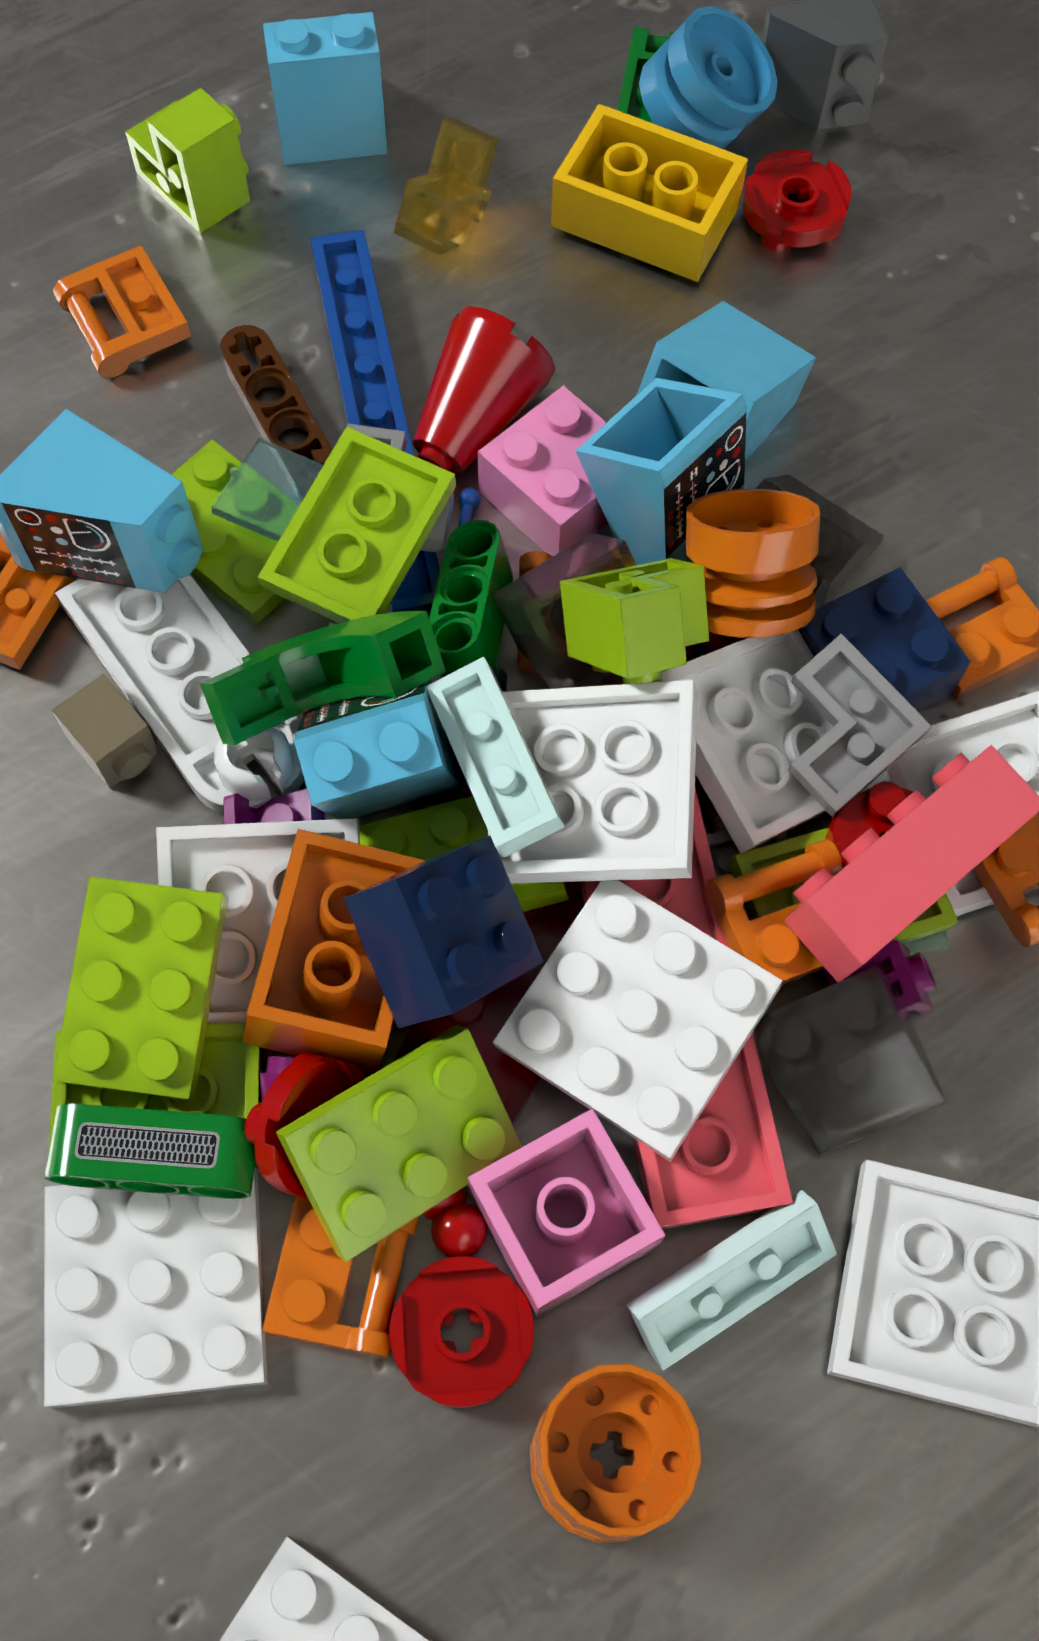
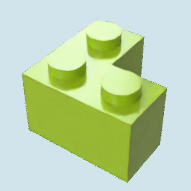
(193, 158)
(636, 618)

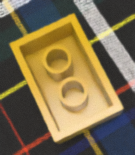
(647, 192)

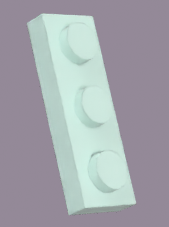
(494, 757)
(732, 1279)

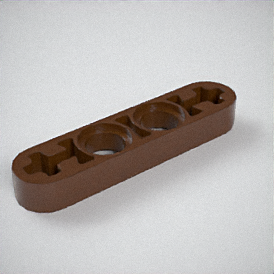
(271, 372)

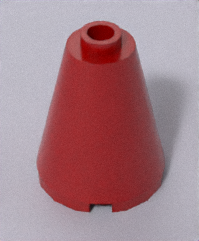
(478, 387)

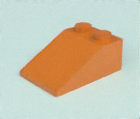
(314, 974)

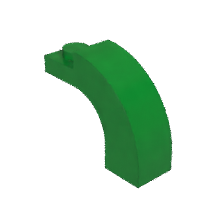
(334, 663)

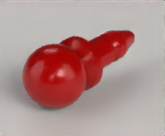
(457, 1226)

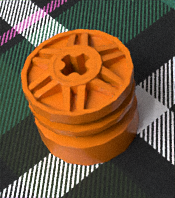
(755, 559)
(648, 1428)

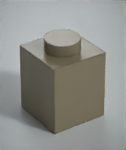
(107, 731)

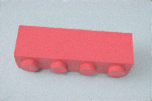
(913, 863)

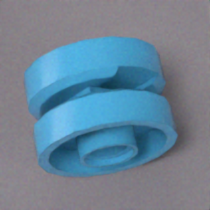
(709, 78)

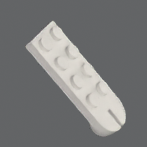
(158, 656)

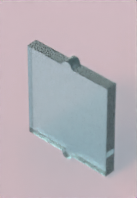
(266, 489)

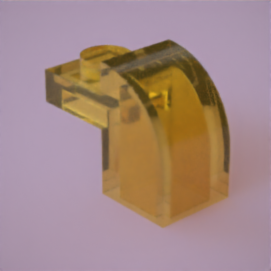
(451, 199)

